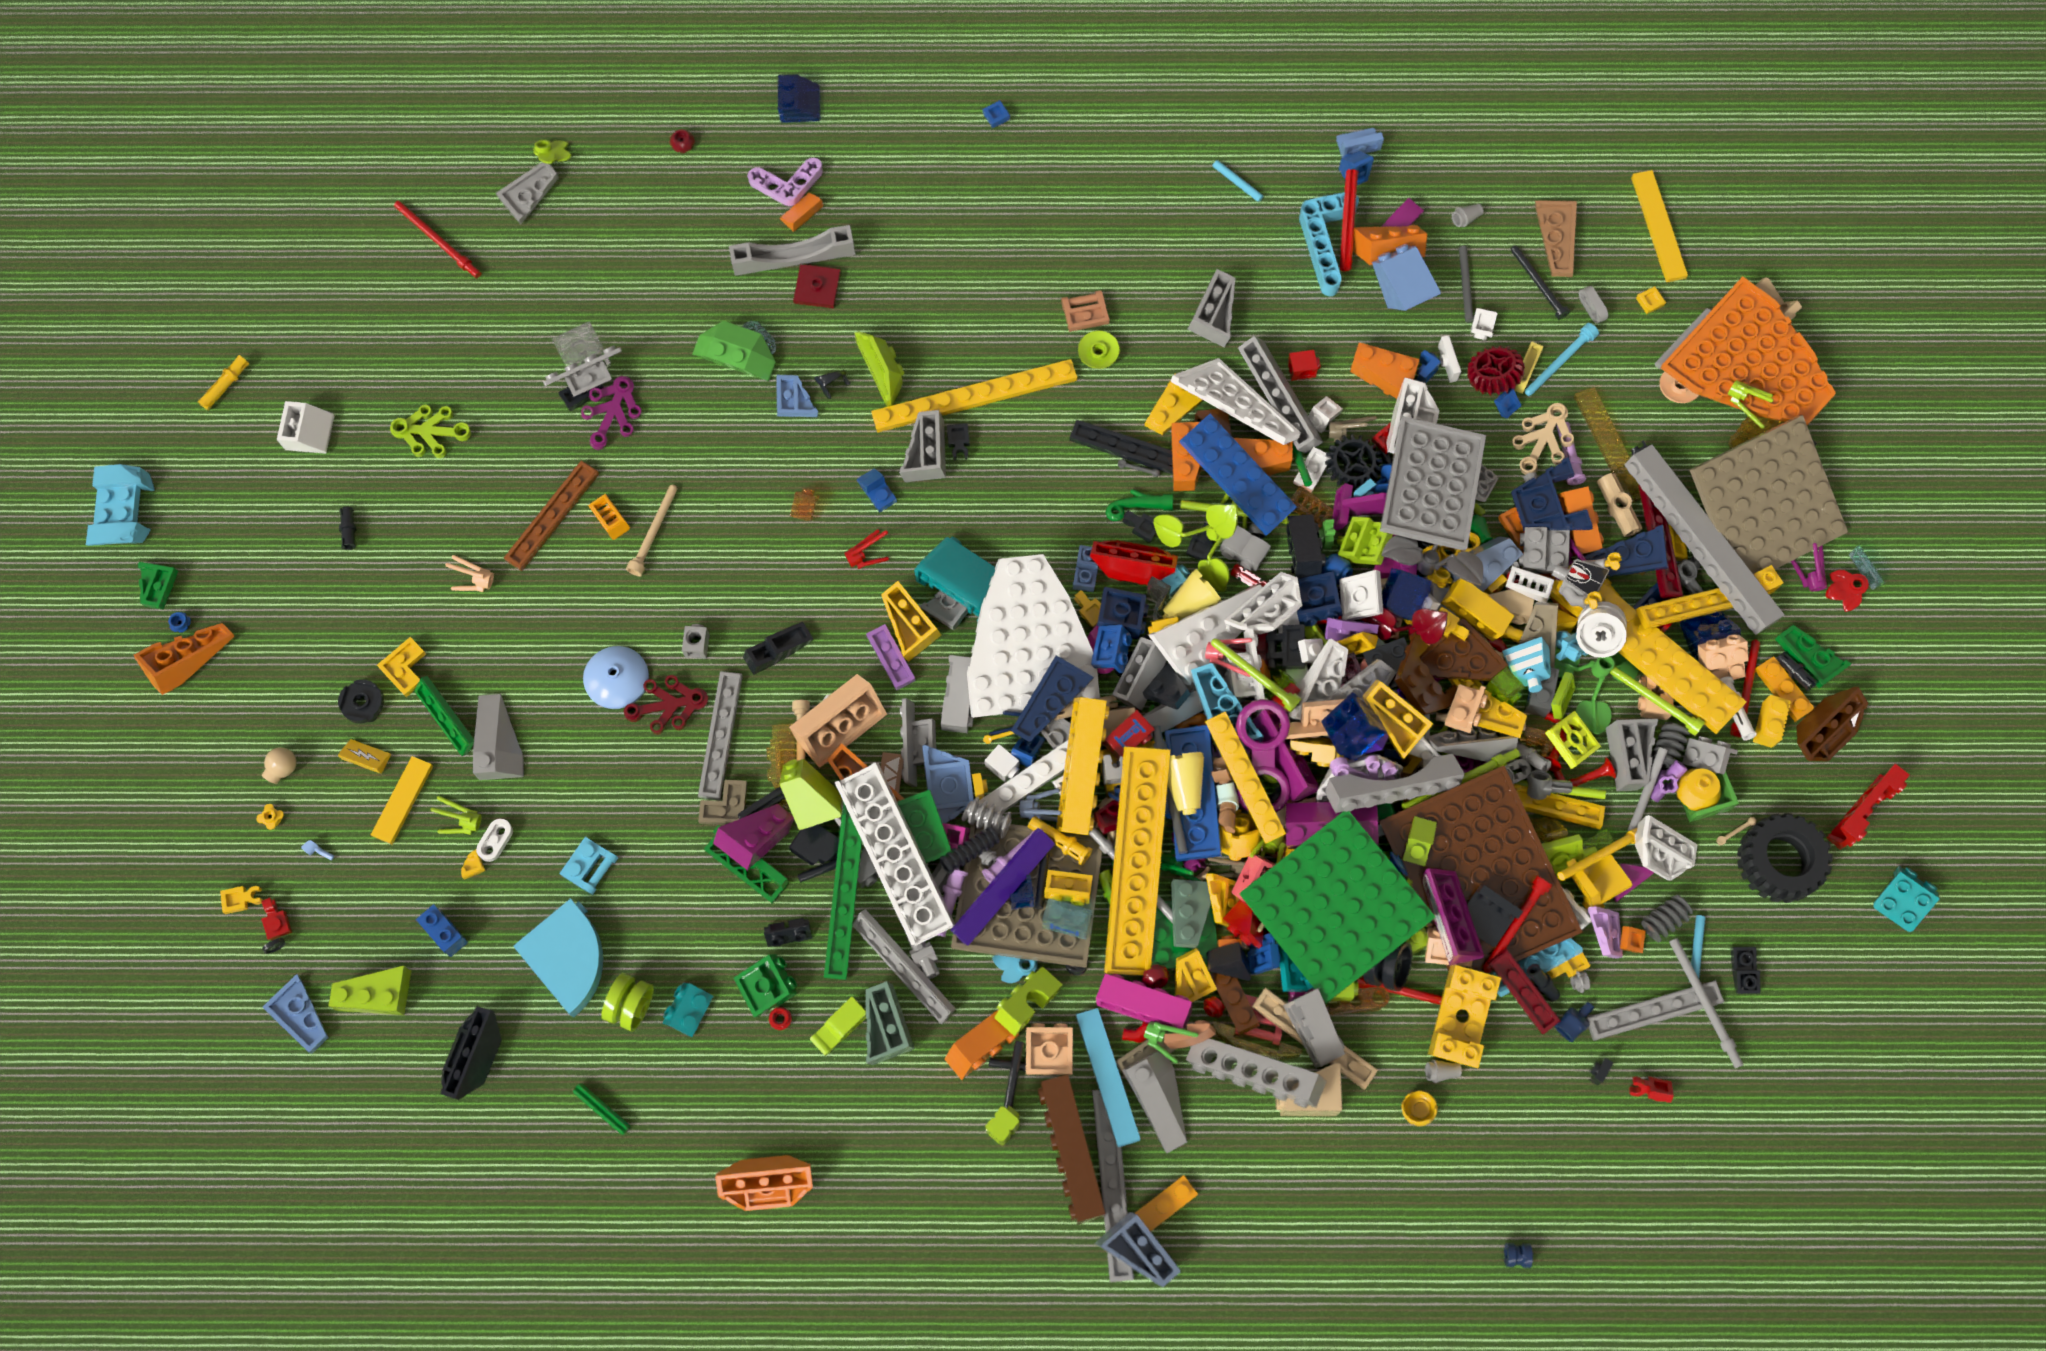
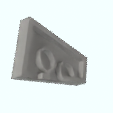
(527, 191)

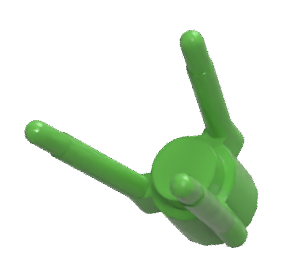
(1155, 1034)

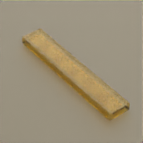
(1607, 440)

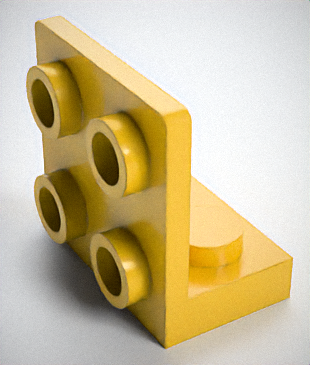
(1601, 880)

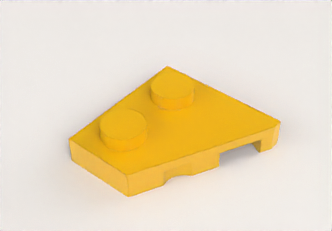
(1221, 896)

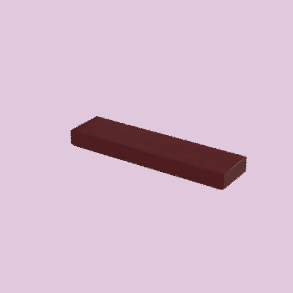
(1524, 991)

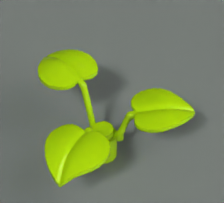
(1222, 524)

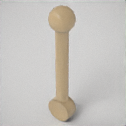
(1721, 840)

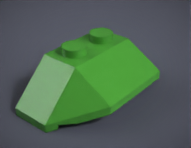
(736, 349)

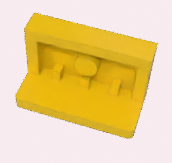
(1068, 887)

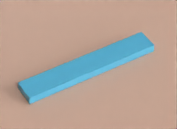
(1108, 1077)

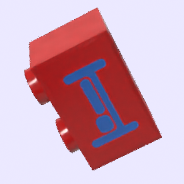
(1129, 733)

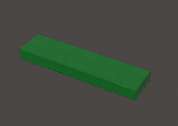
(444, 715)

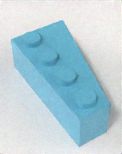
(1218, 698)

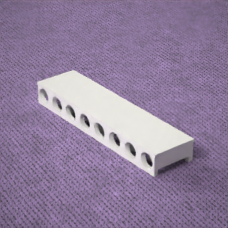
(895, 854)

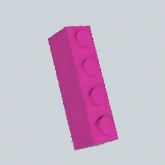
(1143, 1002)

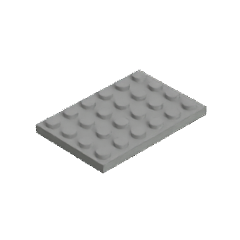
(1433, 483)

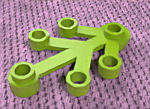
(428, 429)

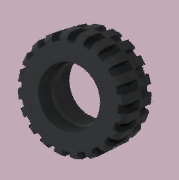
(1804, 839)

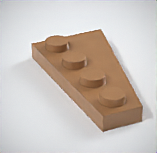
(1557, 228)

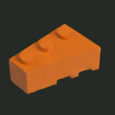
(1374, 241)
(1383, 368)
(1185, 467)
(1579, 500)

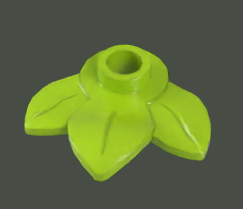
(549, 152)

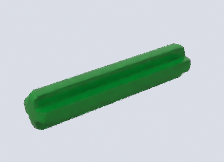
(601, 1108)

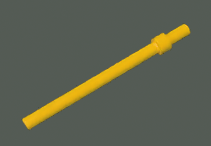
(1597, 856)

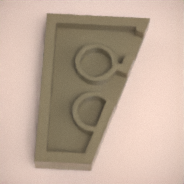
(1543, 624)

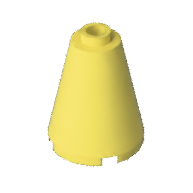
(1191, 597)
(1185, 781)

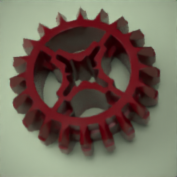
(1496, 370)

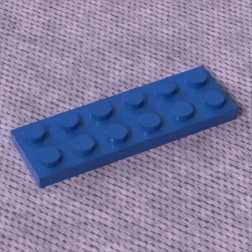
(1237, 474)
(1202, 828)

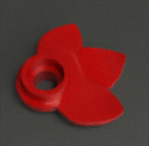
(1845, 590)

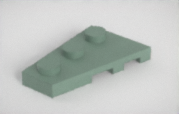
(1189, 911)

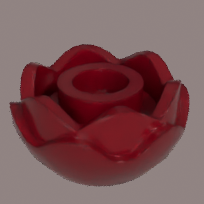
(682, 146)
(1156, 976)

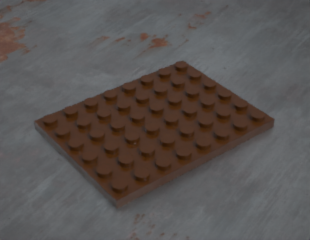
(1491, 843)

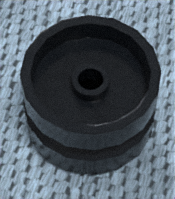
(1392, 970)

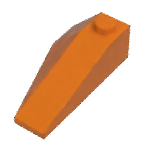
(176, 661)

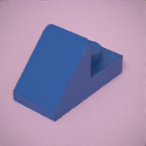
(877, 490)

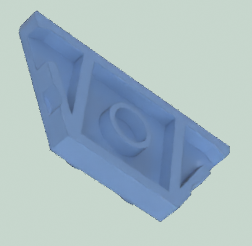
(949, 782)

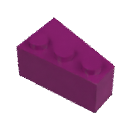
(754, 835)

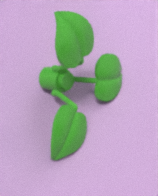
(1596, 714)

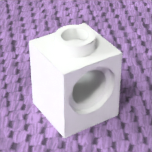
(1002, 763)

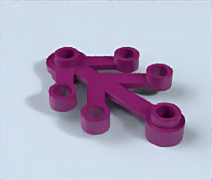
(612, 409)

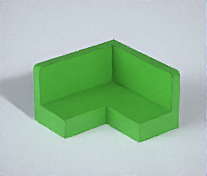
(1727, 801)

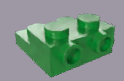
(766, 984)

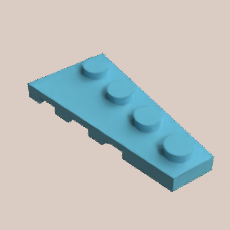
(1546, 959)

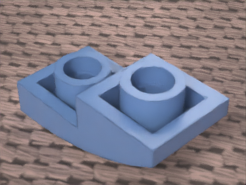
(1085, 570)

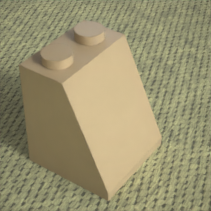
(1330, 1100)

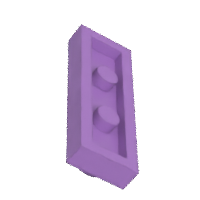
(890, 657)

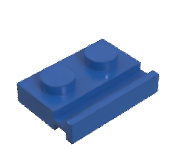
(1265, 958)

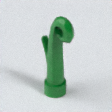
(1141, 500)

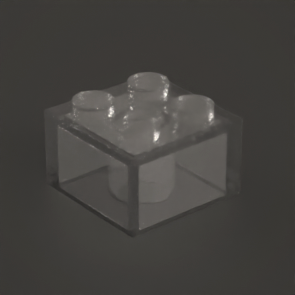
(579, 344)

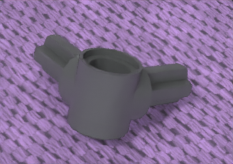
(1687, 573)
(1541, 785)

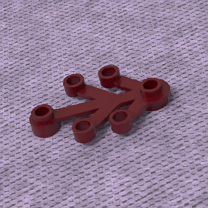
(669, 704)

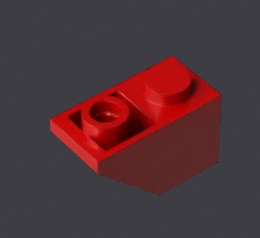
(1244, 923)

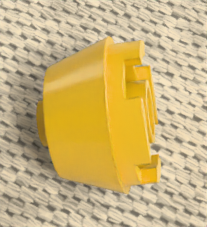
(1699, 789)

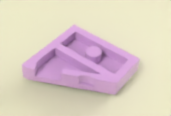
(1607, 929)

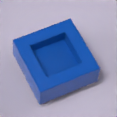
(996, 114)
(1507, 403)

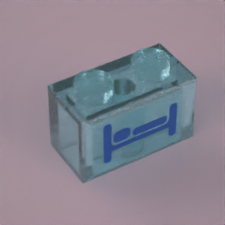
(1067, 918)

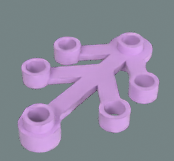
(1341, 767)

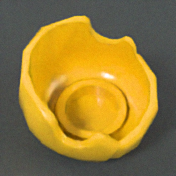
(1419, 1108)

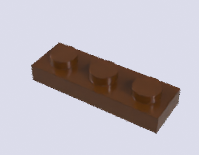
(1235, 1002)

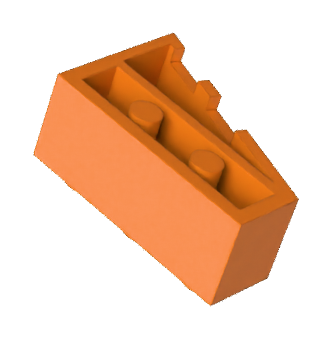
(1268, 454)
(978, 1045)

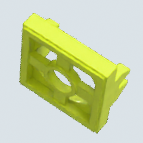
(1575, 721)

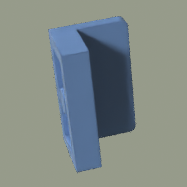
(1363, 141)

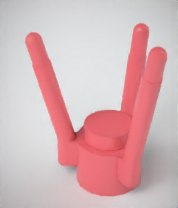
(1215, 655)

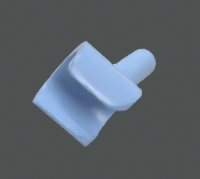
(310, 847)

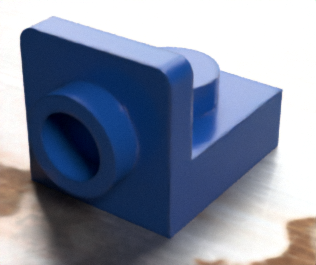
(1429, 366)

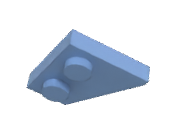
(792, 398)

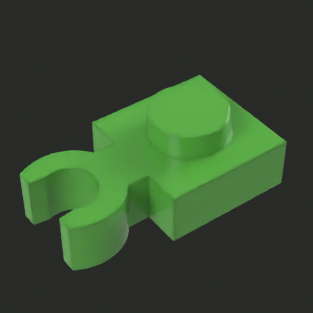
(1326, 534)

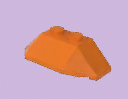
(765, 1182)

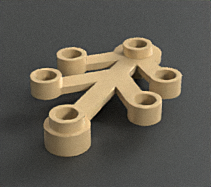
(1544, 436)

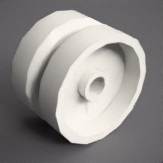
(1601, 630)

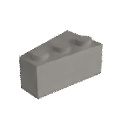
(926, 450)
(956, 704)
(1631, 751)
(1315, 1028)

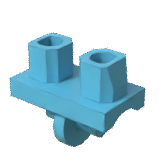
(1569, 646)

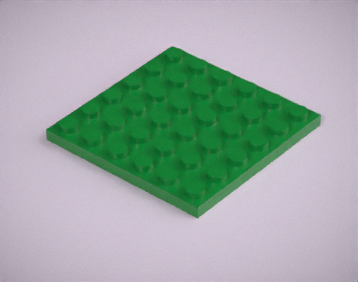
(1337, 905)

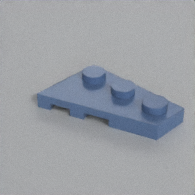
(297, 1015)

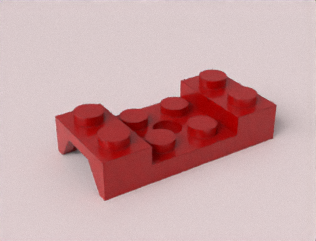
(1853, 824)

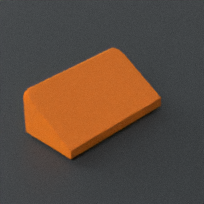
(802, 211)

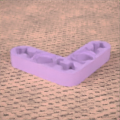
(786, 188)

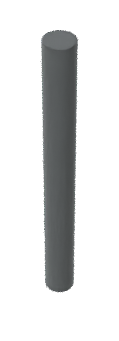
(1465, 276)

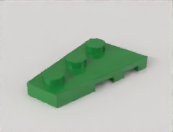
(1818, 661)

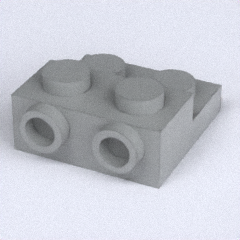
(1544, 549)

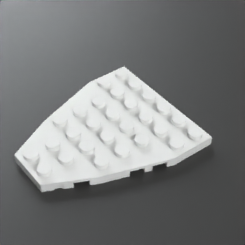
(1020, 633)

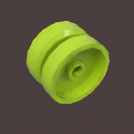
(627, 1002)

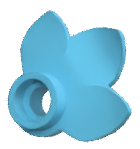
(1013, 968)

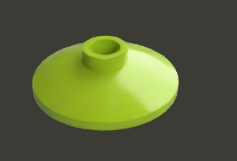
(1102, 342)

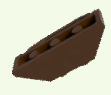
(1831, 724)

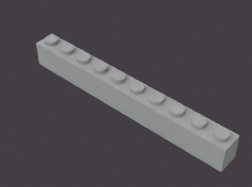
(1703, 539)

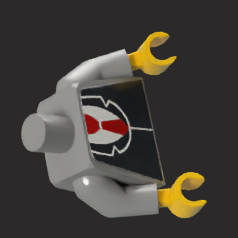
(1585, 579)

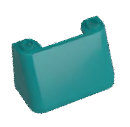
(956, 573)

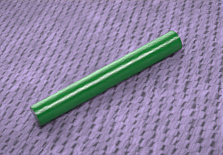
(1301, 466)

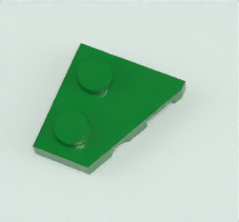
(155, 584)

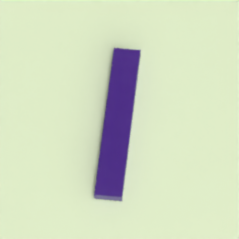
(1002, 886)

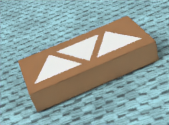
(892, 768)

